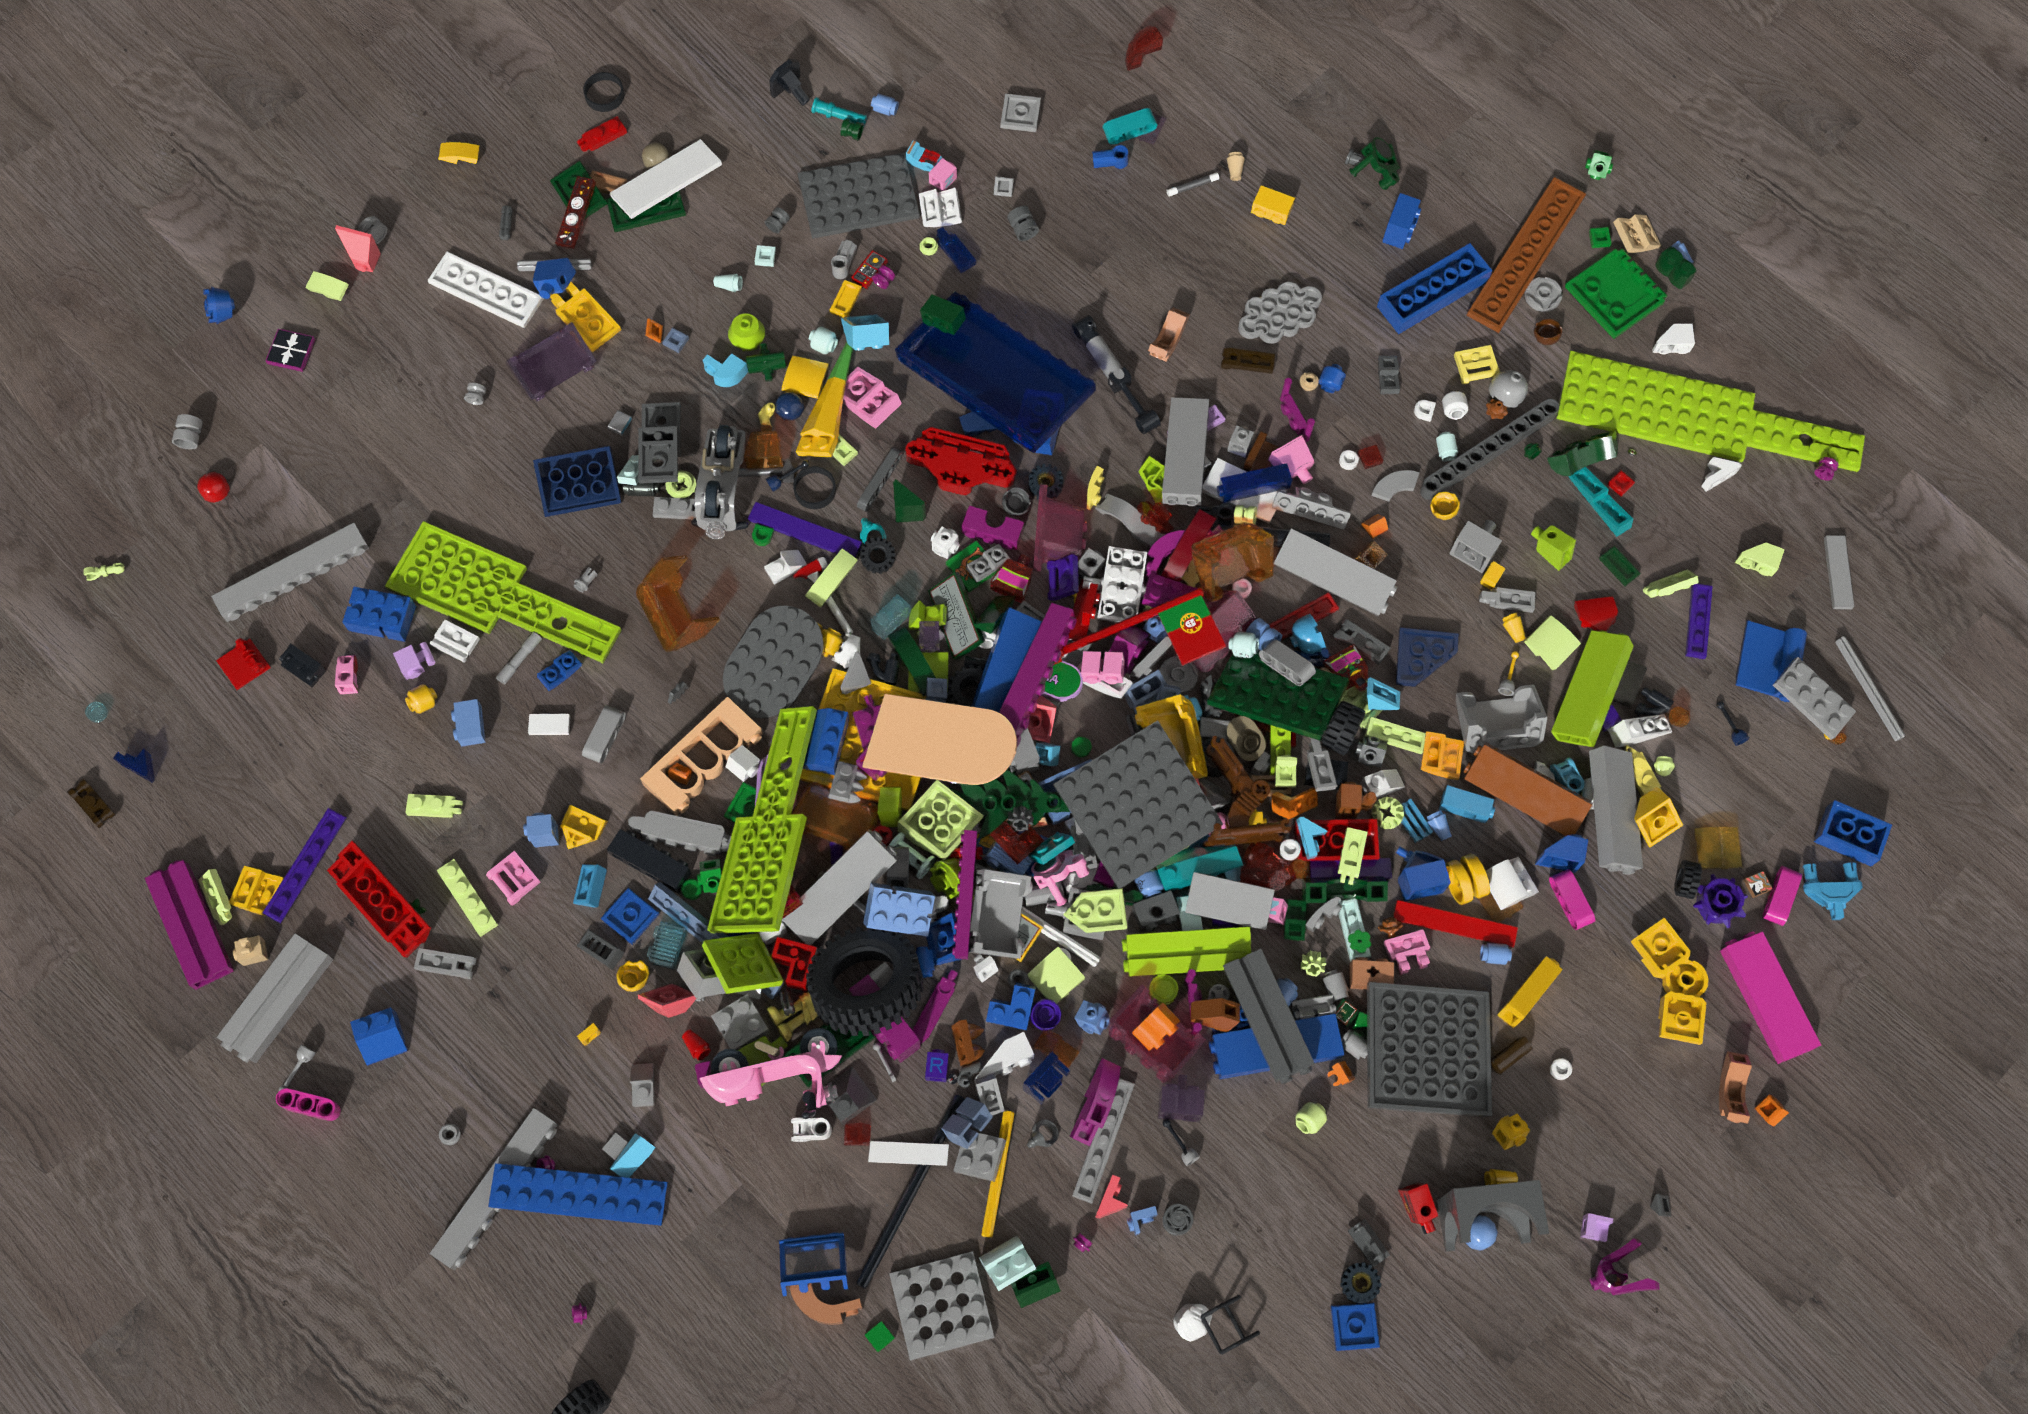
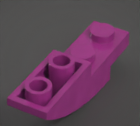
(1098, 1103)

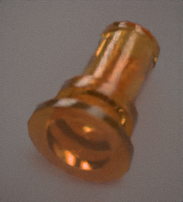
(1300, 868)

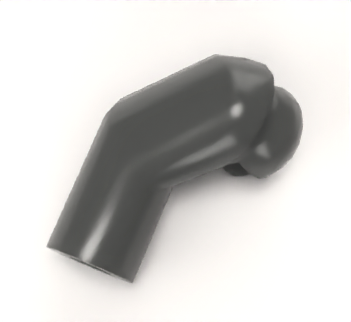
(966, 1073)

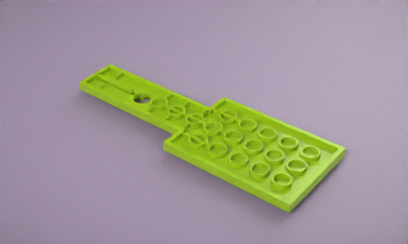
(485, 586)
(766, 845)

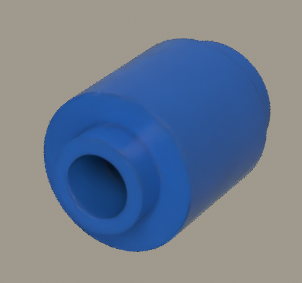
(926, 961)

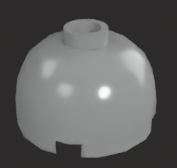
(1509, 388)

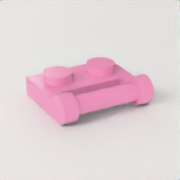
(518, 873)

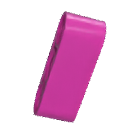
(1782, 895)
(1572, 899)
(300, 1098)

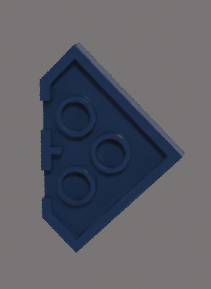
(1422, 654)

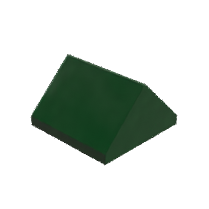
(907, 505)

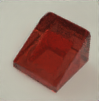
(857, 1134)

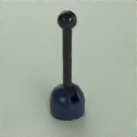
(775, 481)
(1738, 736)

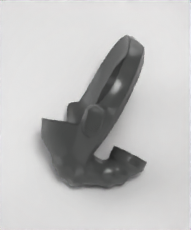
(1037, 1138)

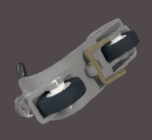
(718, 480)

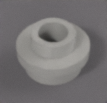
(444, 1131)

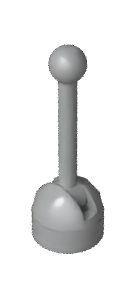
(303, 1055)

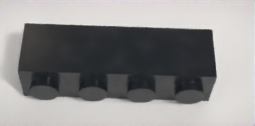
(649, 860)

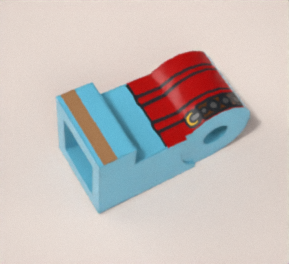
(921, 157)

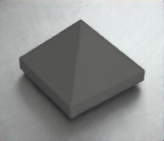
(1661, 1205)

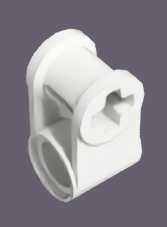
(808, 1129)

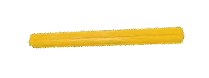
(995, 1187)

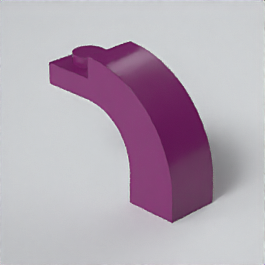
(1161, 549)

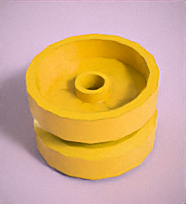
(1467, 879)

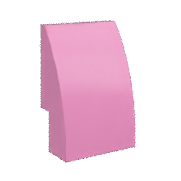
(869, 397)

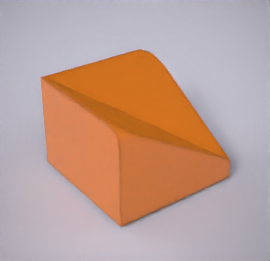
(1771, 1110)

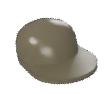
(654, 154)

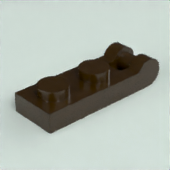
(1248, 360)

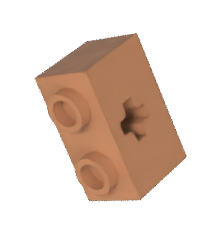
(1359, 972)

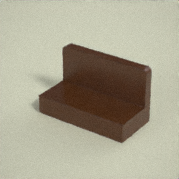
(1259, 454)

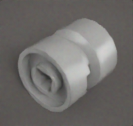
(187, 431)

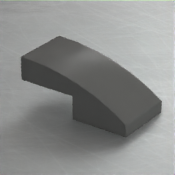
(1388, 375)

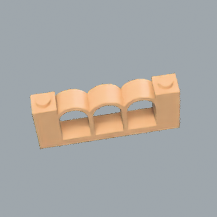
(678, 799)

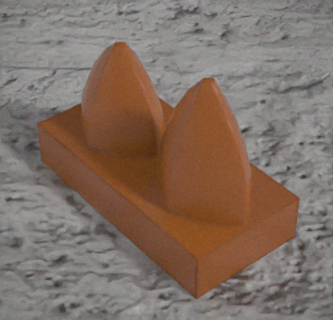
(963, 1034)

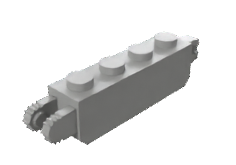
(682, 832)

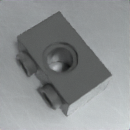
(1164, 902)

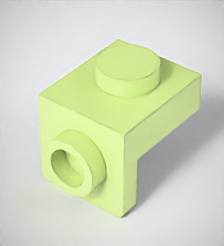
(1285, 771)

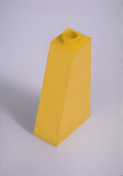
(1530, 992)

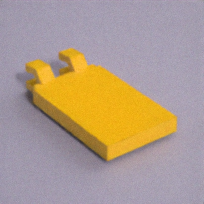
(587, 316)

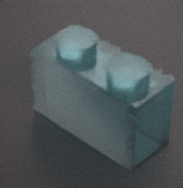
(890, 617)
(666, 945)

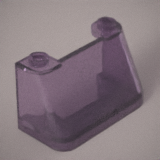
(551, 362)

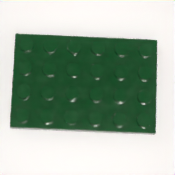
(1264, 695)

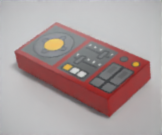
(868, 268)

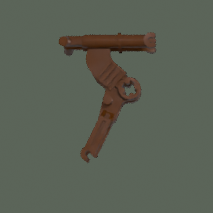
(1248, 798)

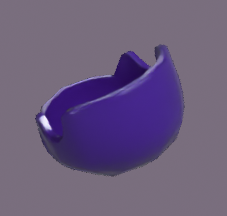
(1045, 1014)

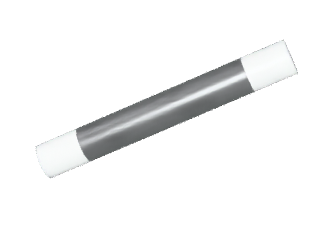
(1192, 184)

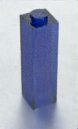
(1254, 483)

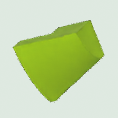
(1153, 474)

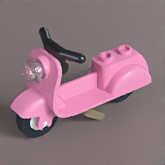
(735, 1079)

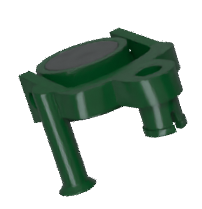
(1378, 153)

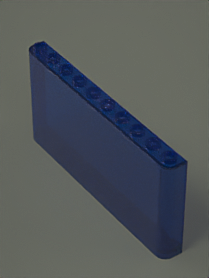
(998, 374)

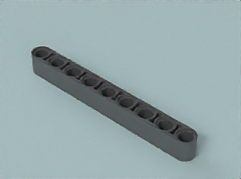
(1495, 442)

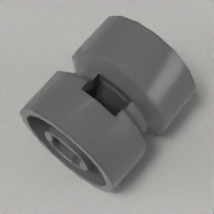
(1023, 223)

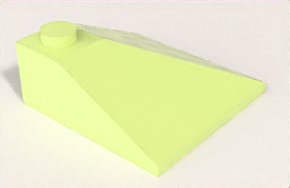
(938, 820)

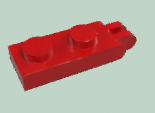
(602, 134)

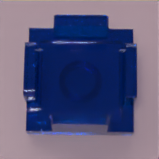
(1045, 1078)

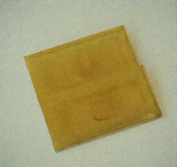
(1718, 847)

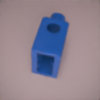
(553, 276)

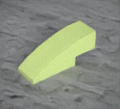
(831, 578)

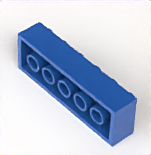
(1434, 288)

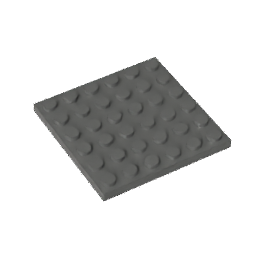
(1138, 804)
(1428, 1050)

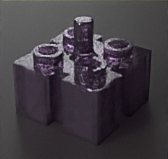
(1181, 1103)

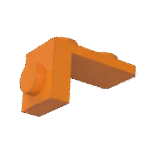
(1293, 806)

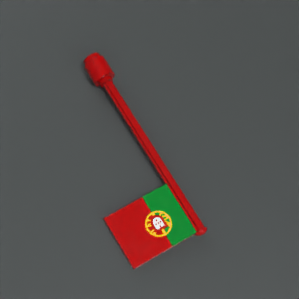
(1184, 620)

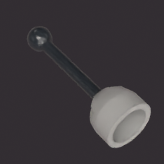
(1188, 1155)

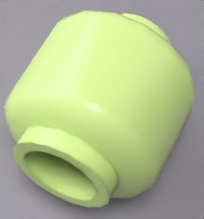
(1311, 1118)

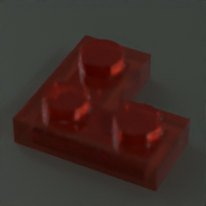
(1016, 845)

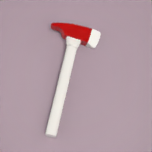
(812, 572)

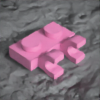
(1408, 945)

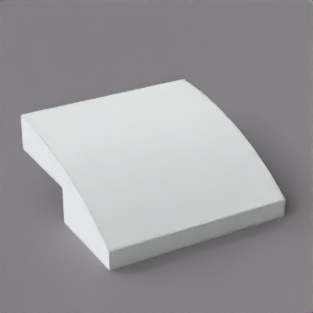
(940, 208)

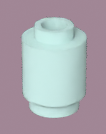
(1447, 446)

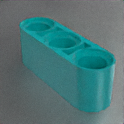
(1127, 126)

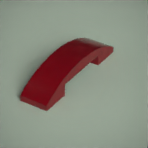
(1182, 554)

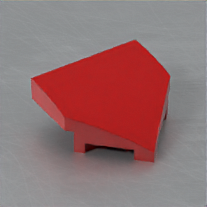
(1597, 613)

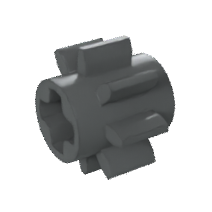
(1020, 818)

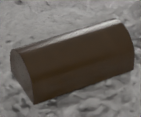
(1511, 1055)

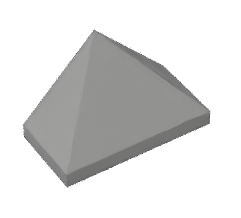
(856, 676)

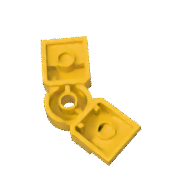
(1668, 958)

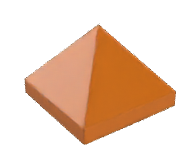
(654, 330)

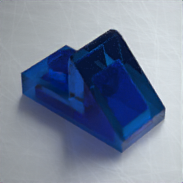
(141, 765)

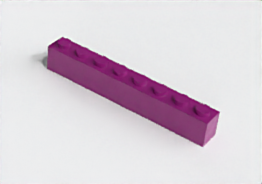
(1037, 667)

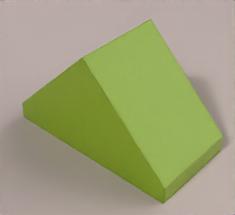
(890, 806)

